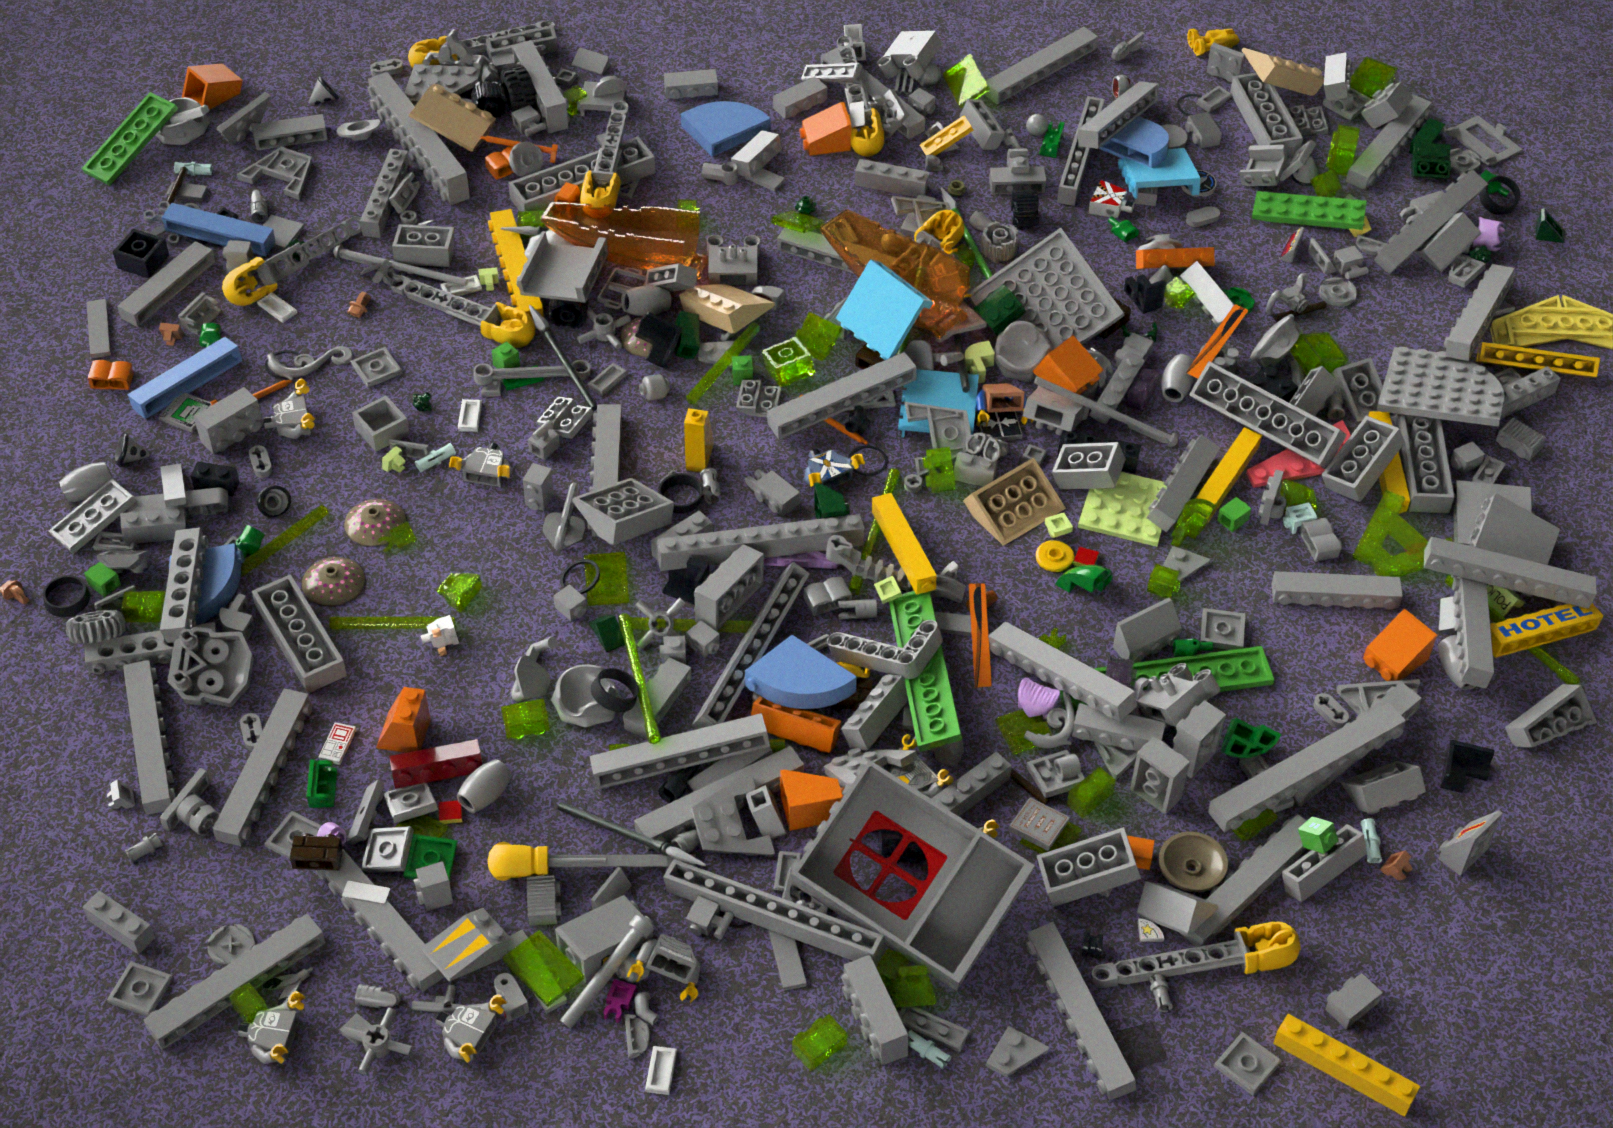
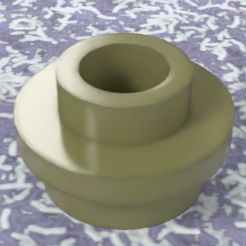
(956, 188)

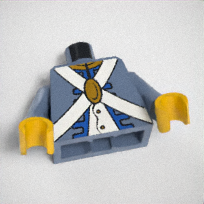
(830, 468)

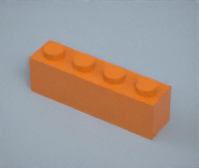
(1174, 257)
(798, 725)

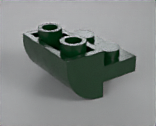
(1431, 160)

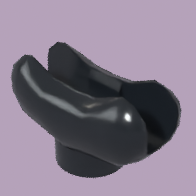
(857, 421)

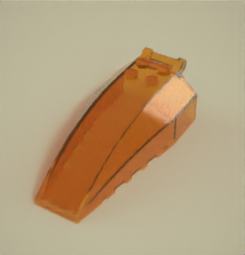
(633, 236)
(921, 265)

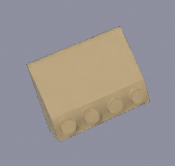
(1285, 72)
(453, 117)
(724, 306)
(1015, 502)

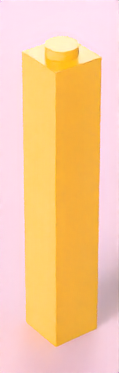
(1230, 468)
(1393, 475)
(904, 543)

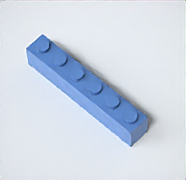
(217, 228)
(185, 377)

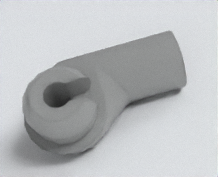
(642, 1009)

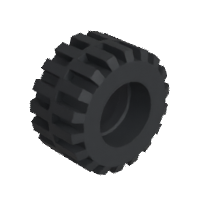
(518, 88)

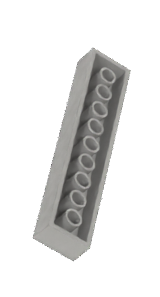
(419, 140)

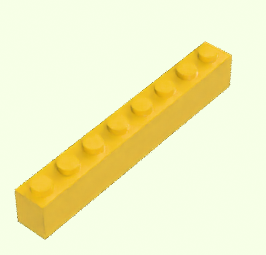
(512, 259)

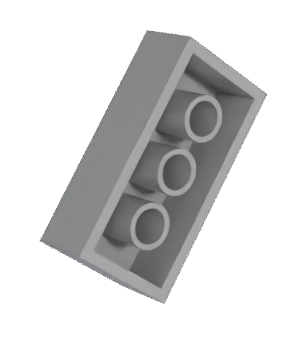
(1363, 458)
(729, 587)
(1088, 867)
(875, 1009)

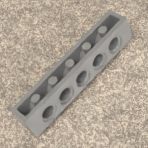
(379, 207)
(183, 583)
(131, 649)

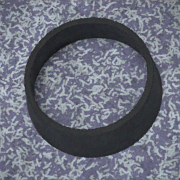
(1490, 205)
(687, 479)
(69, 610)
(609, 701)

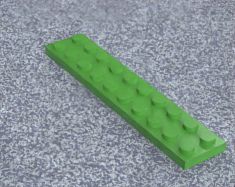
(1230, 668)
(931, 692)

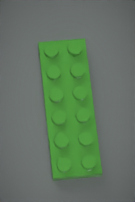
(129, 138)
(1309, 210)

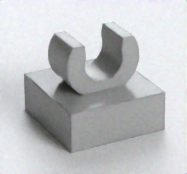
(384, 273)
(121, 795)

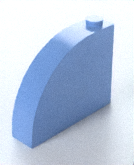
(724, 124)
(1140, 142)
(220, 580)
(799, 677)

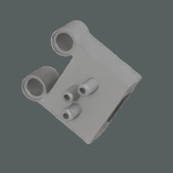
(910, 51)
(733, 264)
(1054, 410)
(1177, 694)

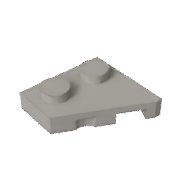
(1464, 270)
(712, 351)
(1185, 562)
(1014, 1052)

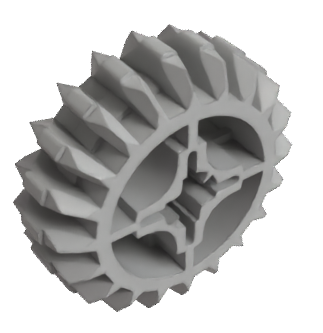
(95, 626)

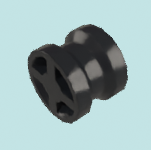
(1092, 944)

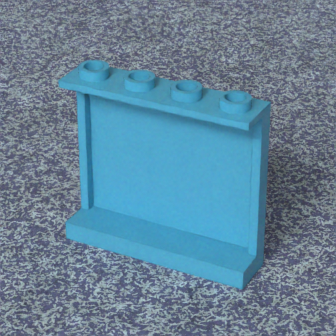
(1173, 171)
(882, 309)
(939, 390)

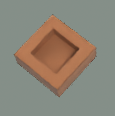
(171, 332)
(1397, 863)

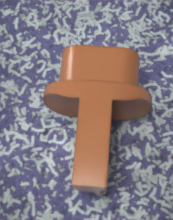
(358, 308)
(13, 589)

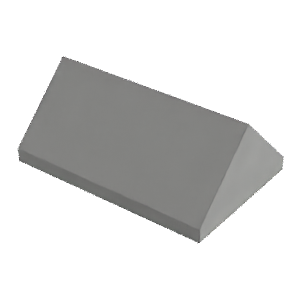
(1449, 241)
(1174, 908)

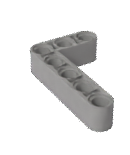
(885, 657)

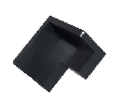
(1144, 294)
(662, 336)
(685, 581)
(1463, 761)

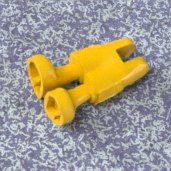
(1202, 44)

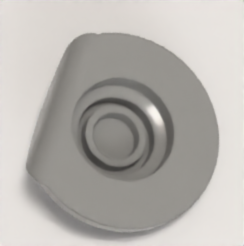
(358, 130)

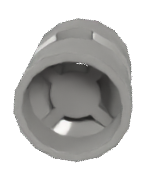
(197, 814)

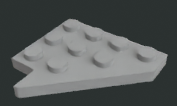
(453, 78)

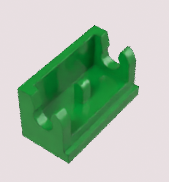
(1052, 140)
(321, 784)

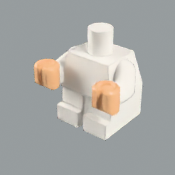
(441, 634)

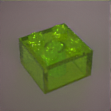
(1372, 76)
(1343, 149)
(1318, 350)
(788, 362)

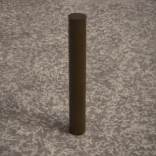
(177, 185)
(1310, 308)
(1031, 789)

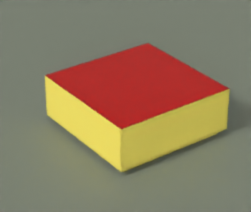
(1085, 557)
(450, 812)

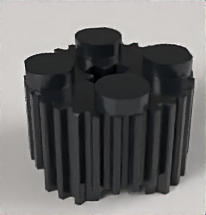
(490, 98)
(1024, 208)
(568, 312)

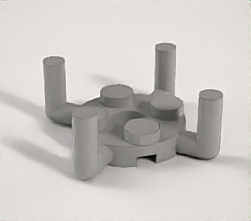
(454, 46)

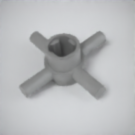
(604, 328)
(653, 616)
(383, 1041)

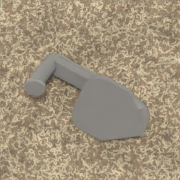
(921, 355)
(563, 528)
(531, 677)

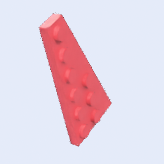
(1290, 463)

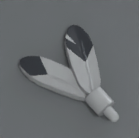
(290, 982)

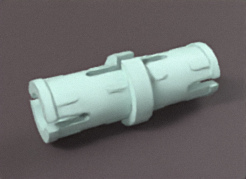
(194, 168)
(423, 463)
(1372, 841)
(927, 1049)

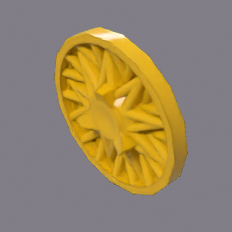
(1054, 556)

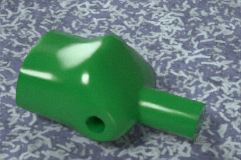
(1494, 186)
(1124, 230)
(209, 334)
(249, 540)
(1190, 647)

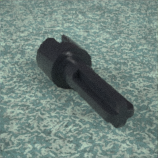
(675, 785)

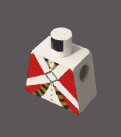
(1109, 201)

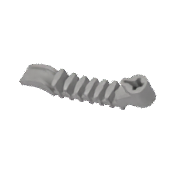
(843, 553)

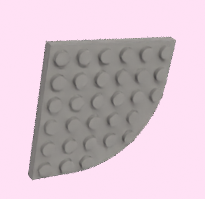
(1056, 291)
(1440, 388)

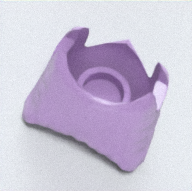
(1489, 234)
(1036, 698)

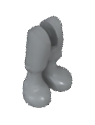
(993, 447)

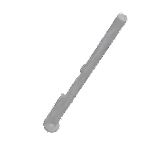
(339, 251)
(1133, 424)

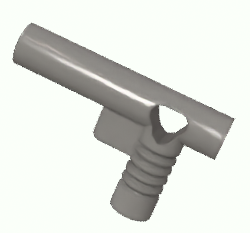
(1010, 139)
(439, 1004)

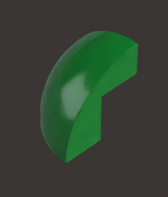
(1086, 576)
(1248, 741)

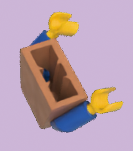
(999, 399)

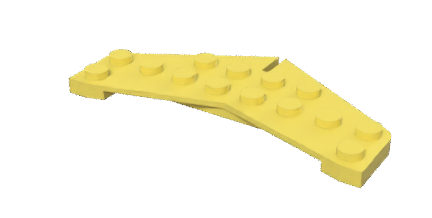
(1550, 323)

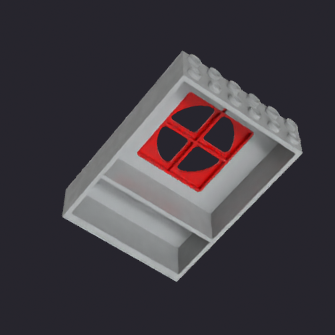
(955, 908)

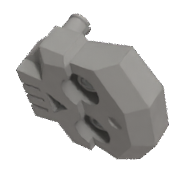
(228, 669)

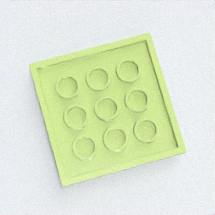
(1123, 509)

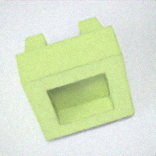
(488, 277)
(393, 460)
(1058, 525)
(888, 589)

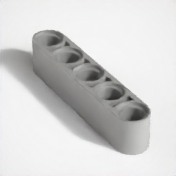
(198, 502)

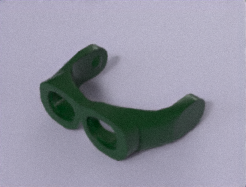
(1152, 334)

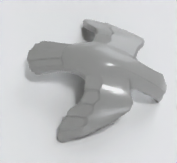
(1161, 241)
(1103, 362)

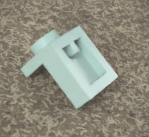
(1297, 514)

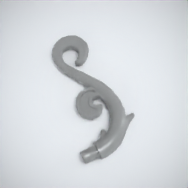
(307, 360)
(1053, 717)

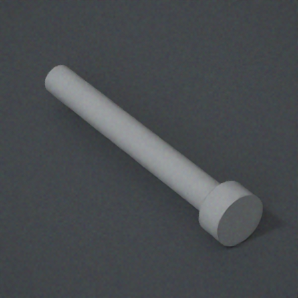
(639, 929)

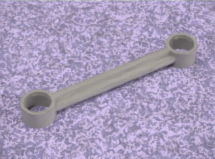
(527, 372)

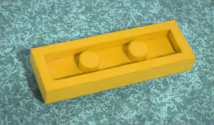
(947, 137)

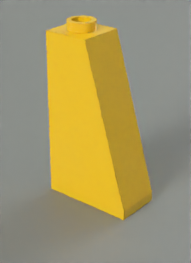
(697, 440)

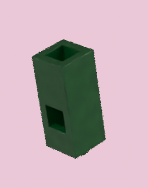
(1429, 133)
(689, 340)

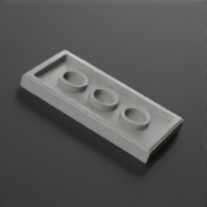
(92, 516)

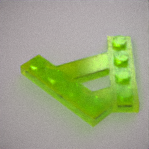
(1385, 522)

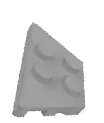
(240, 124)
(1362, 695)
(1117, 758)

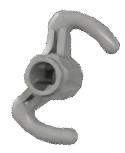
(1291, 296)

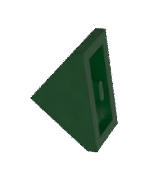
(1548, 229)
(607, 632)

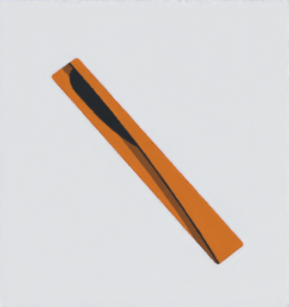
(1217, 340)
(980, 635)

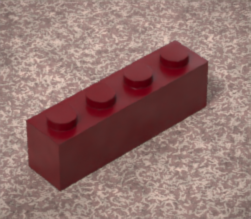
(435, 763)

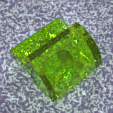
(1192, 520)

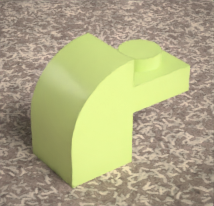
(978, 357)

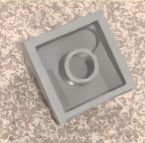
(119, 560)

